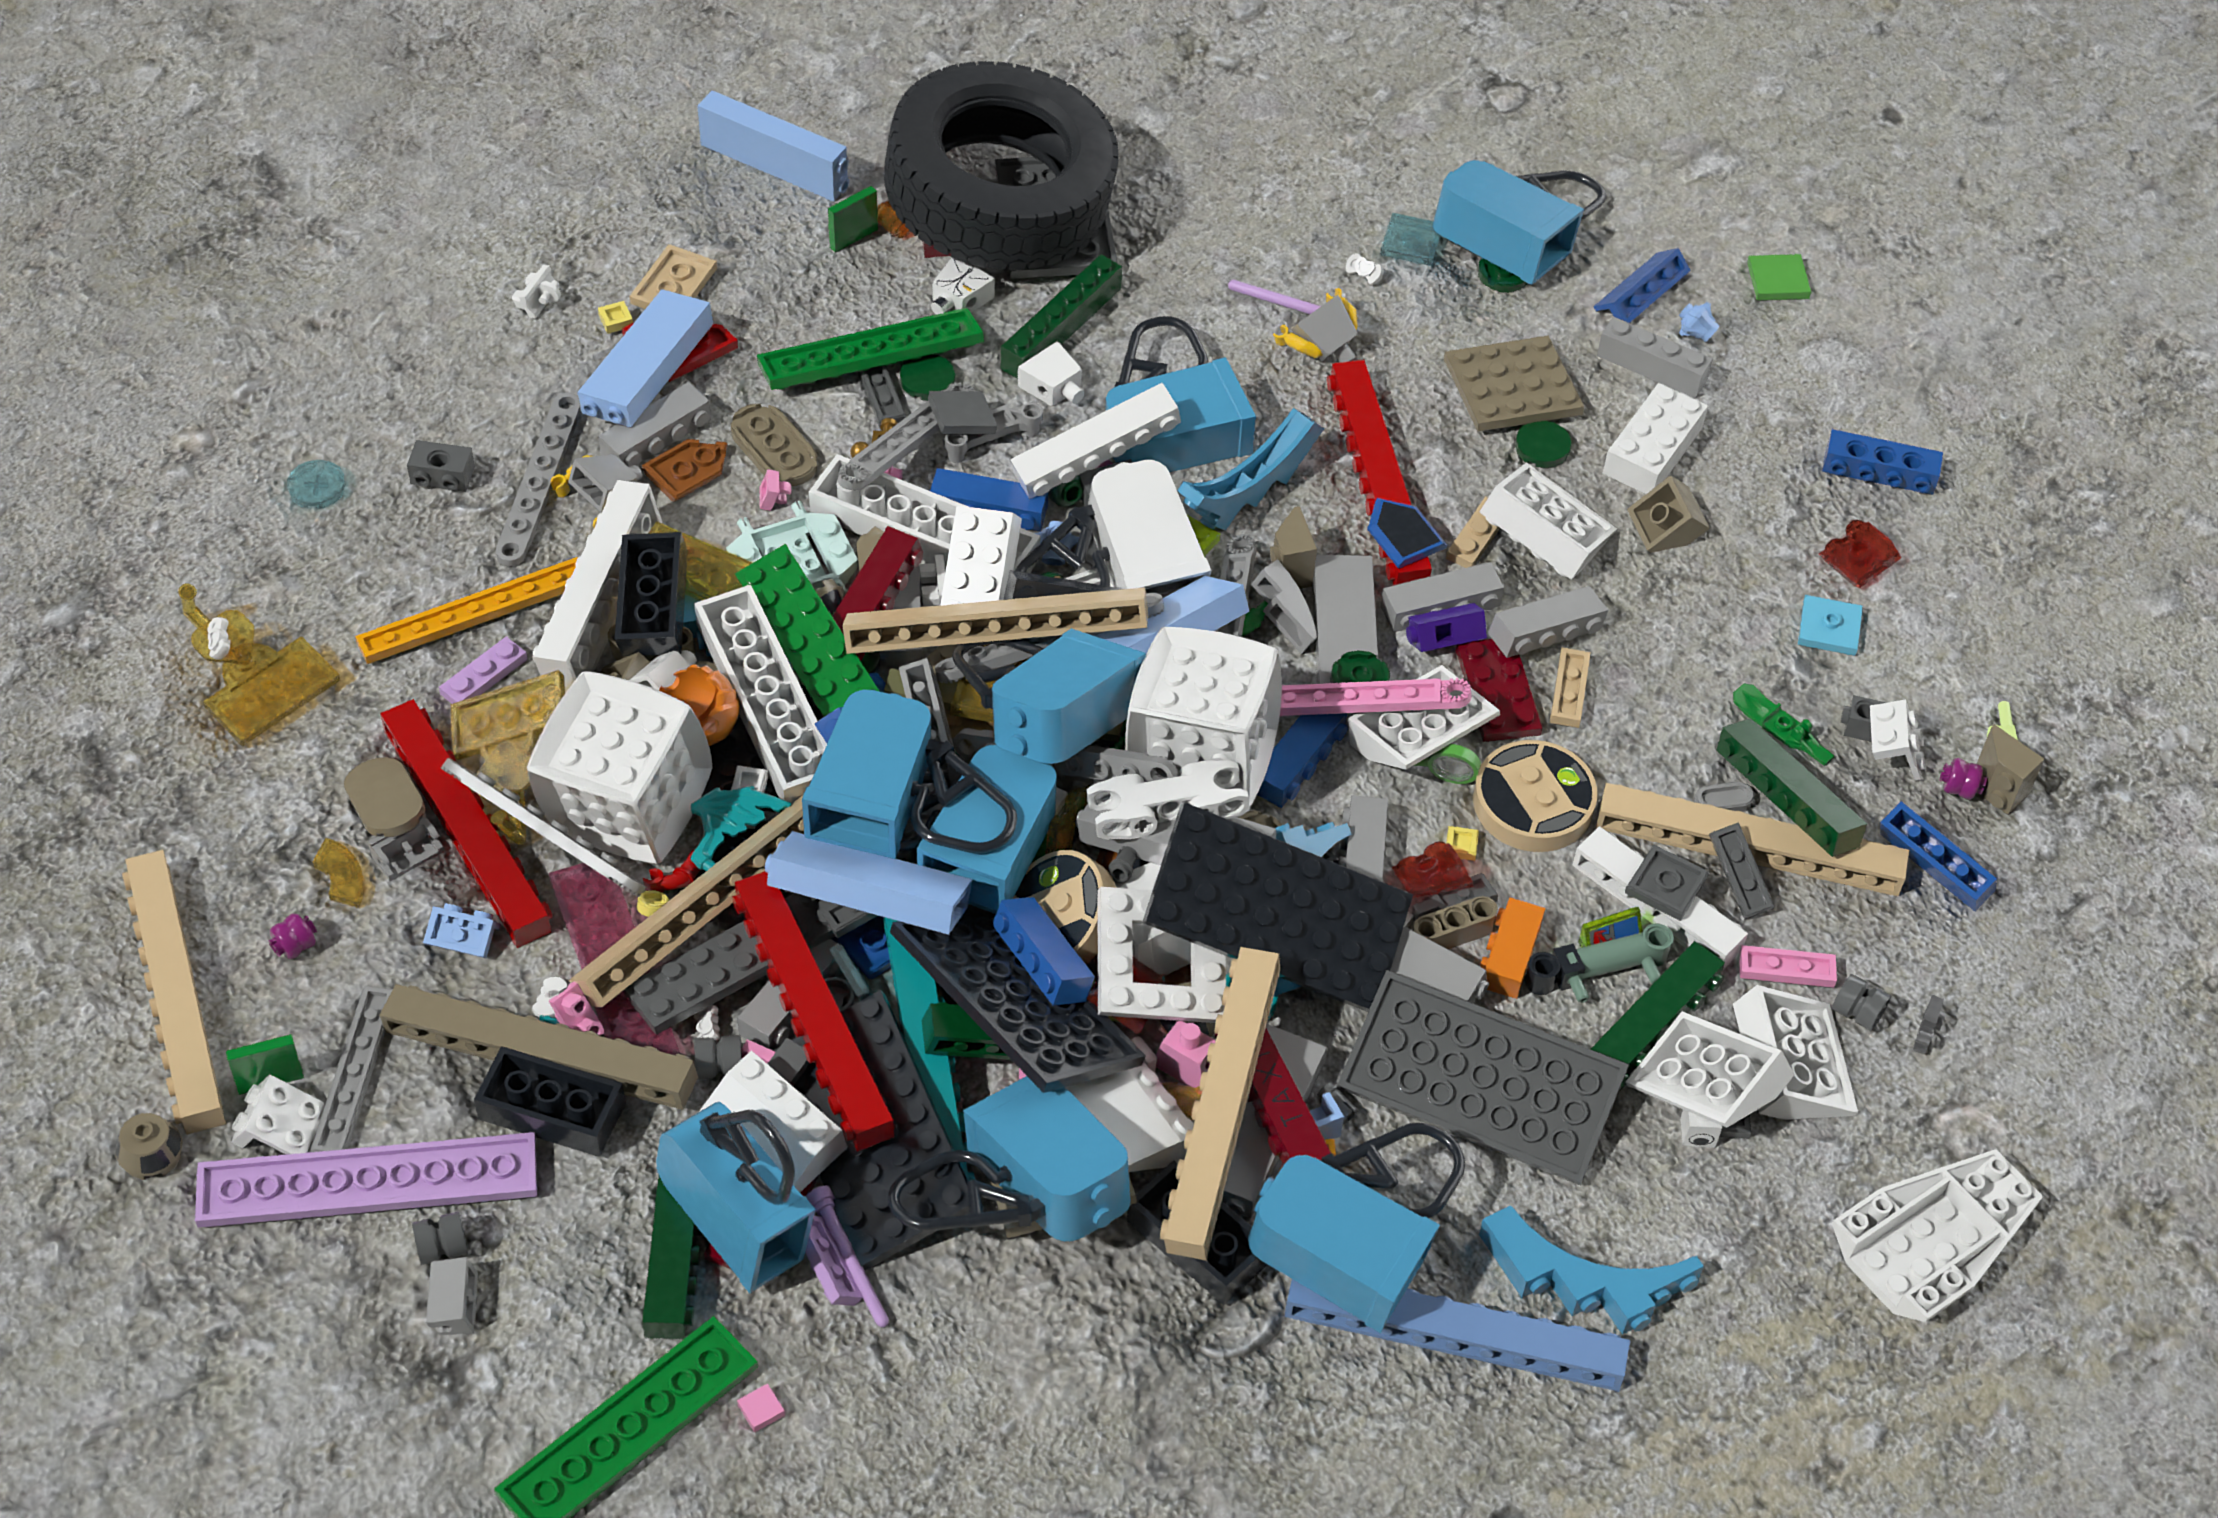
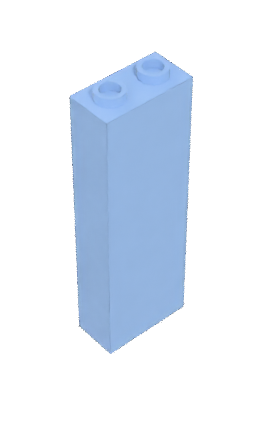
(773, 145)
(645, 358)
(1200, 605)
(869, 882)

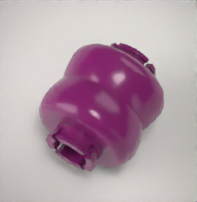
(1963, 778)
(292, 936)

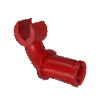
(680, 878)

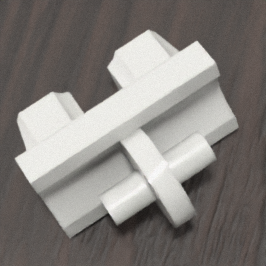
(538, 292)
(932, 574)

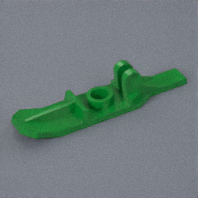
(1769, 715)

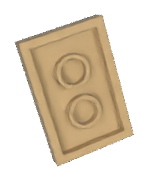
(675, 272)

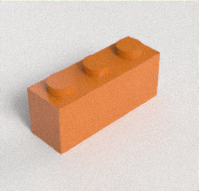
(1512, 946)

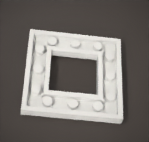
(1124, 998)

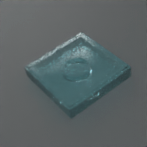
(1410, 239)
(851, 972)

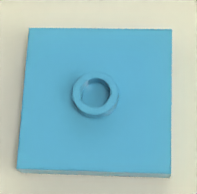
(1830, 625)

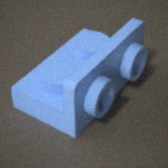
(459, 931)

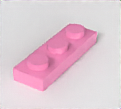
(1787, 966)

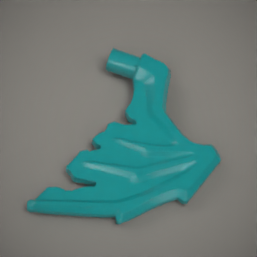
(728, 814)

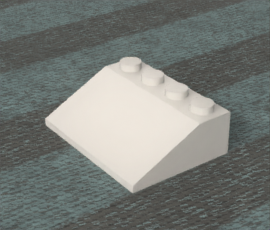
(1547, 520)
(1413, 735)
(1810, 1044)
(1711, 1071)
(1138, 1115)
(805, 1129)

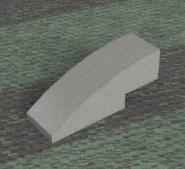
(1286, 605)

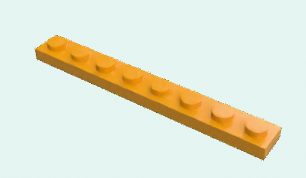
(465, 612)

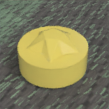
(650, 902)

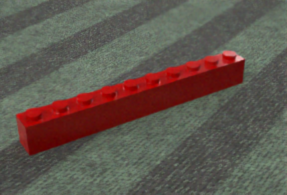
(1371, 451)
(467, 825)
(814, 1012)

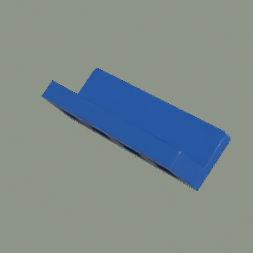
(1645, 285)

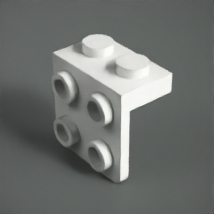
(1896, 734)
(278, 1117)

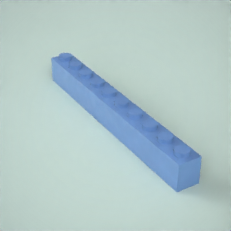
(1481, 1335)

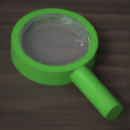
(1453, 764)

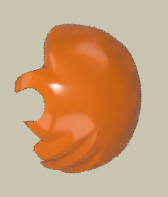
(710, 699)

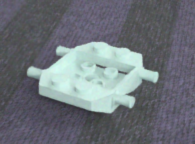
(794, 532)

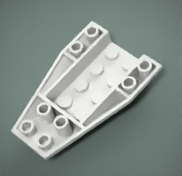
(1935, 1232)

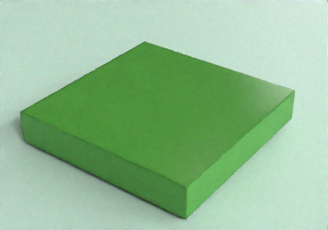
(1779, 277)

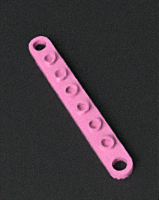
(1373, 696)

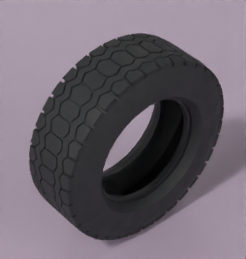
(990, 219)

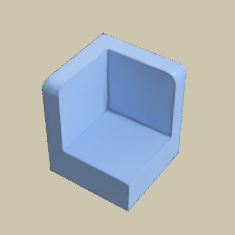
(1328, 1117)

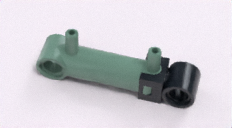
(1572, 965)

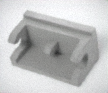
(406, 851)
(452, 1296)

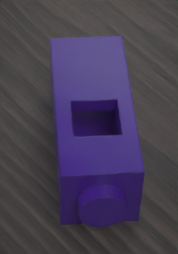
(1446, 627)

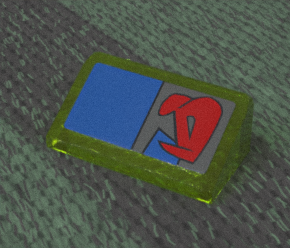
(1611, 927)

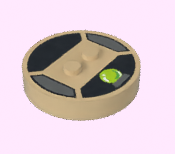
(1535, 795)
(1067, 891)

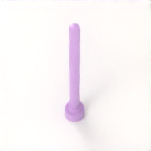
(1272, 297)
(822, 1201)

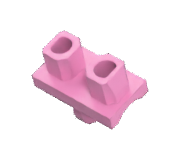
(575, 1011)

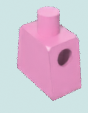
(1184, 1053)

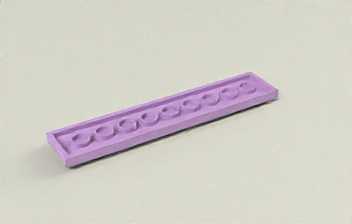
(366, 1179)

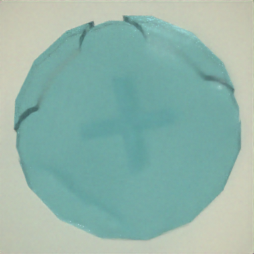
(316, 484)

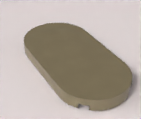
(774, 443)
(384, 797)

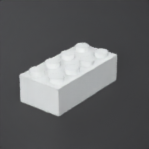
(1655, 439)
(980, 555)

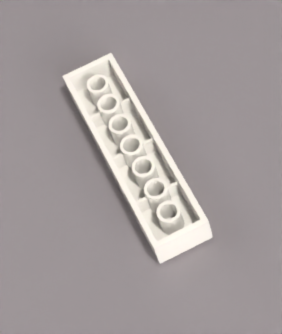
(900, 506)
(589, 603)
(766, 688)

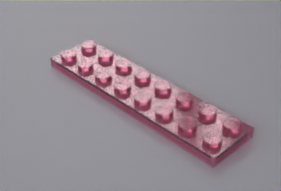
(595, 921)

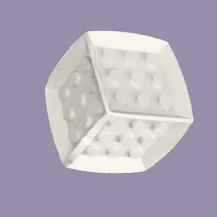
(1207, 700)
(620, 766)

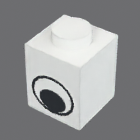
(1698, 1131)

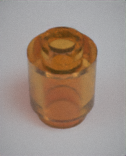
(890, 221)

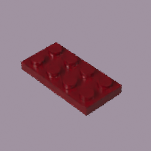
(1502, 684)

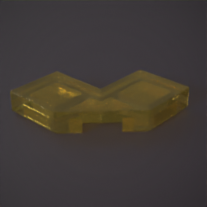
(1062, 827)

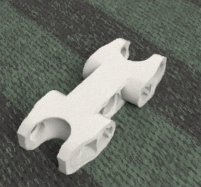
(1144, 804)

